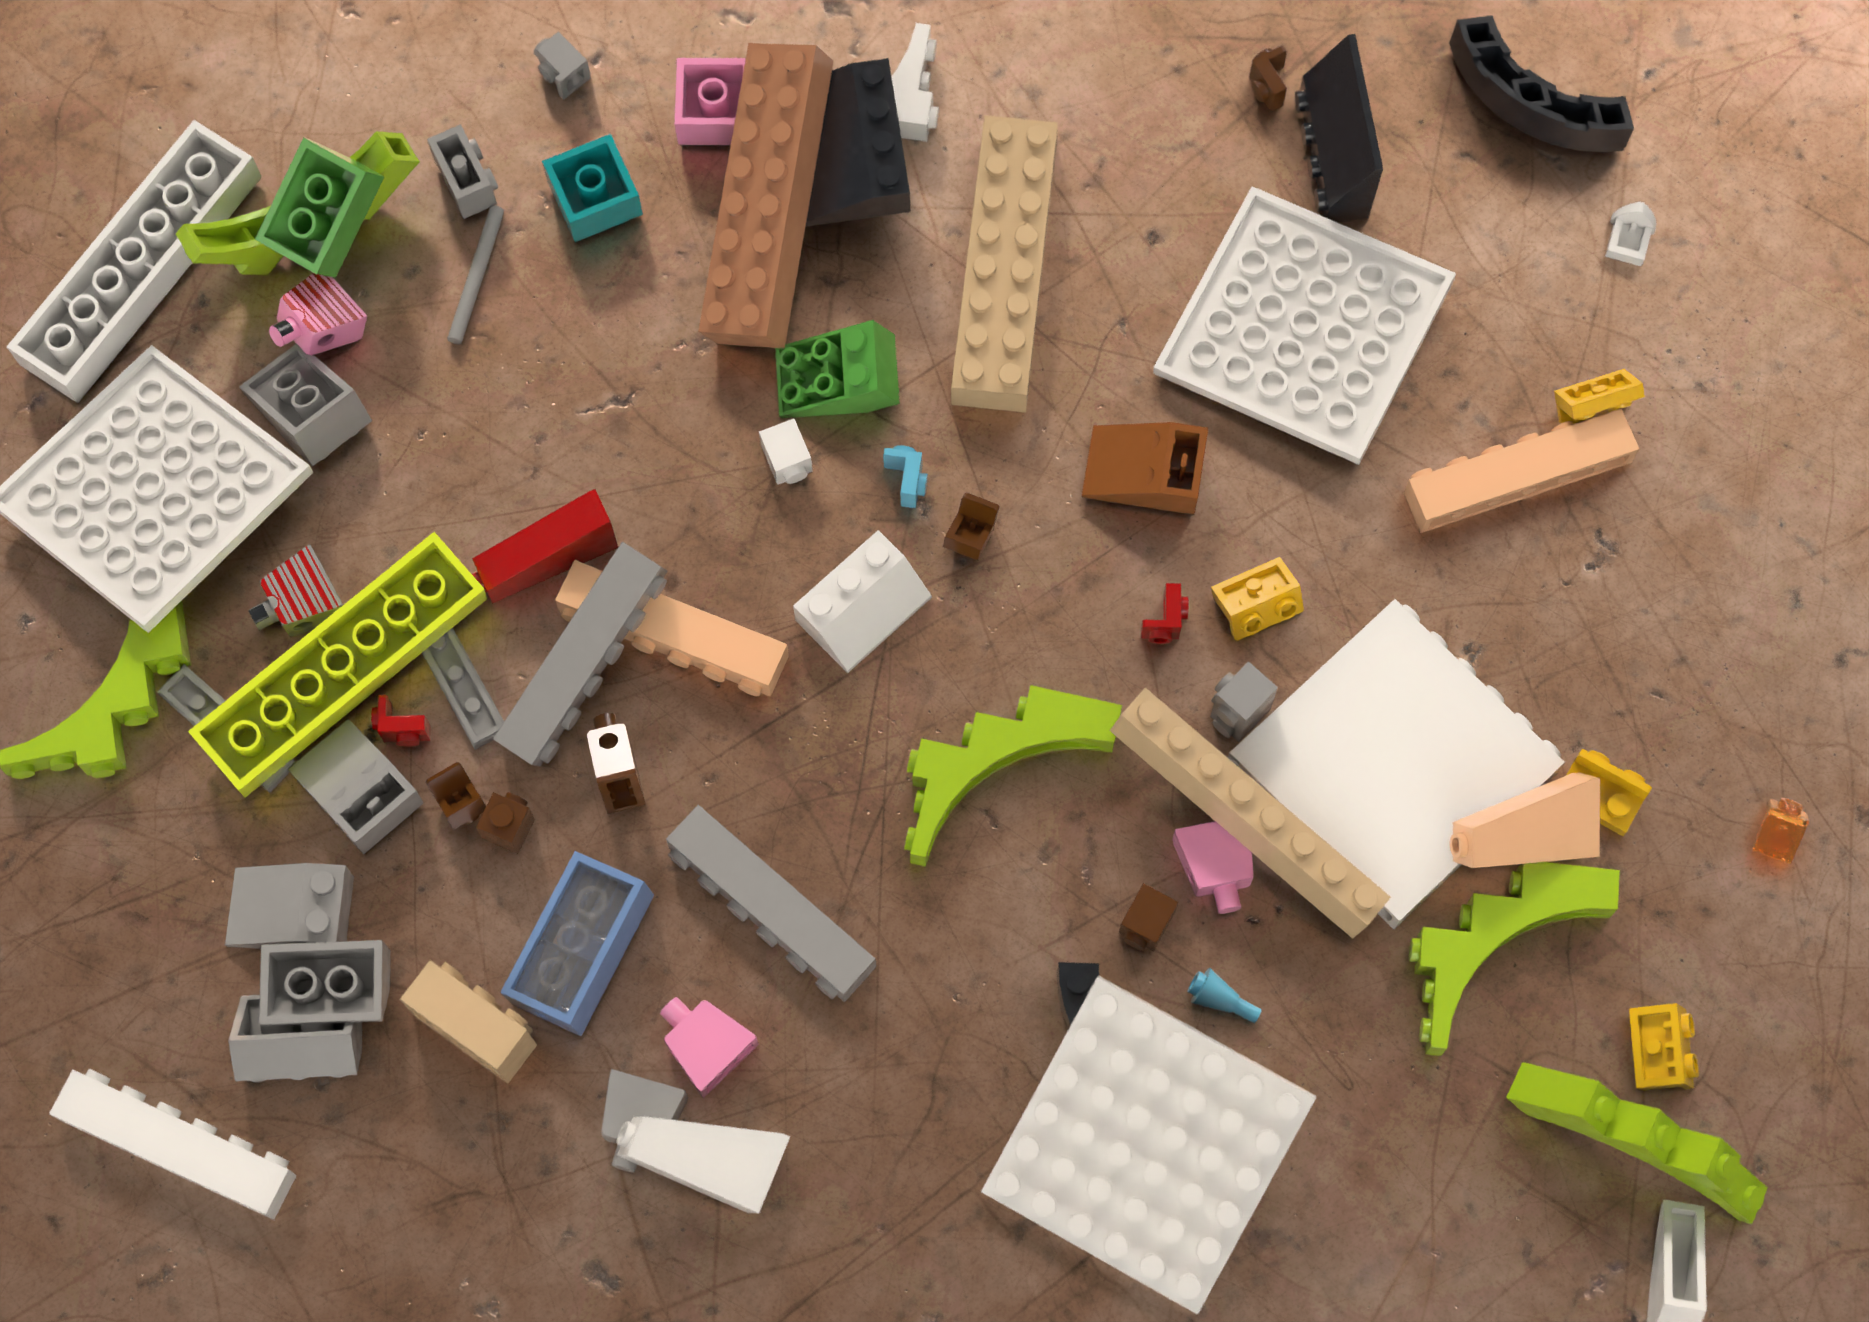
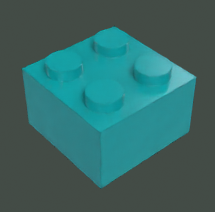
(592, 187)

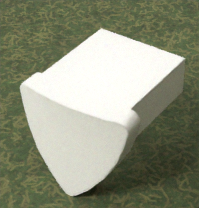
(1631, 233)

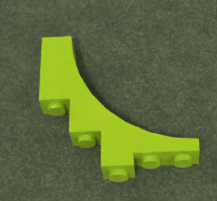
(234, 238)
(125, 697)
(949, 772)
(1542, 895)
(1640, 1131)

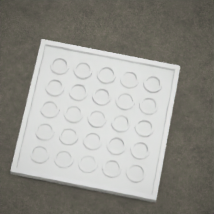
(1304, 324)
(150, 487)
(1148, 1144)

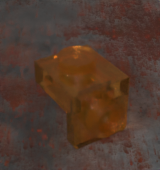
(1781, 829)

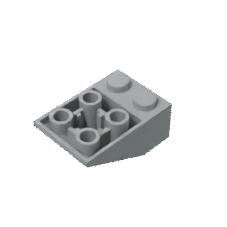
(356, 786)

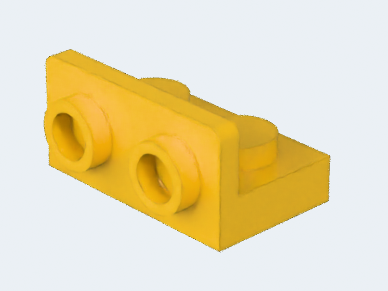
(1597, 394)
(1259, 598)
(1619, 790)
(1663, 1047)

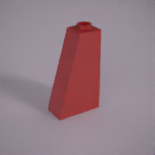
(546, 548)

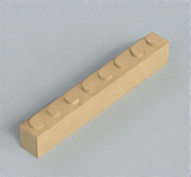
(1250, 813)

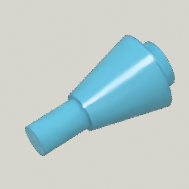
(1213, 992)

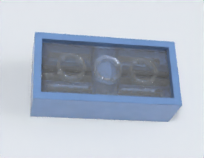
(577, 943)

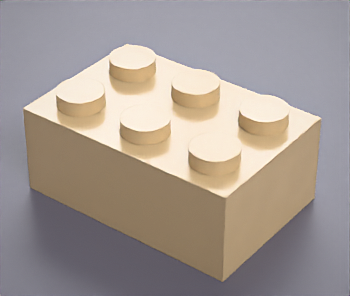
(470, 1019)

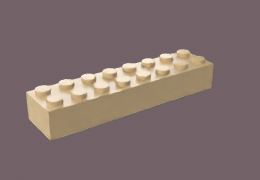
(1004, 264)

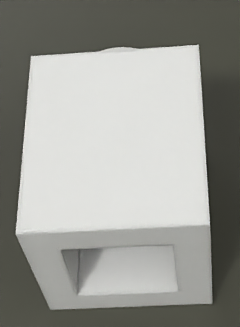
(786, 452)

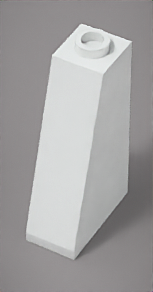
(711, 1159)

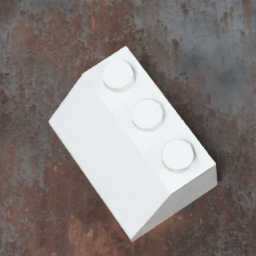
(861, 601)

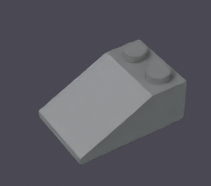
(306, 403)
(289, 905)

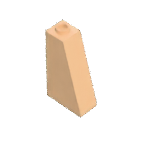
(1534, 827)

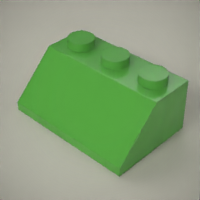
(319, 208)

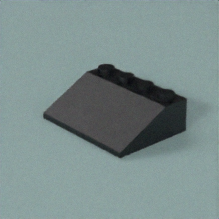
(1340, 134)
(860, 148)

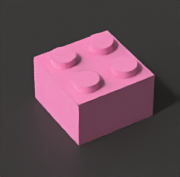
(707, 99)

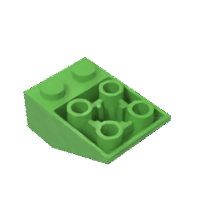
(838, 372)

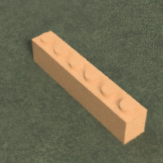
(1520, 470)
(691, 637)

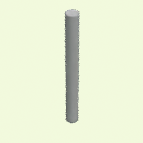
(475, 274)

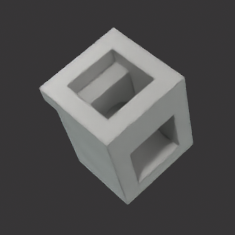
(562, 64)

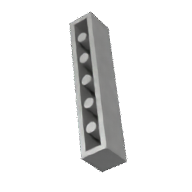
(581, 655)
(771, 904)

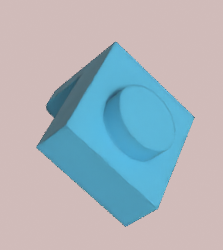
(913, 481)

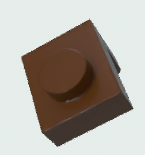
(1265, 80)
(972, 526)
(456, 795)

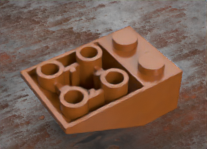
(1146, 465)

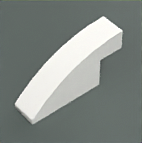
(1678, 1265)

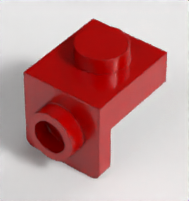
(1174, 610)
(403, 730)

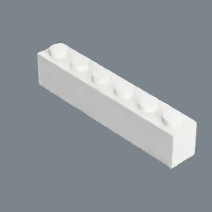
(174, 1144)

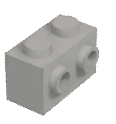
(462, 172)
(1241, 701)

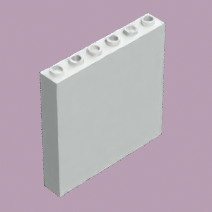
(1393, 752)

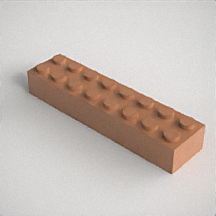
(766, 195)

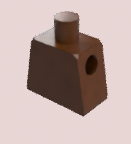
(614, 764)

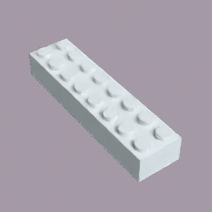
(132, 262)

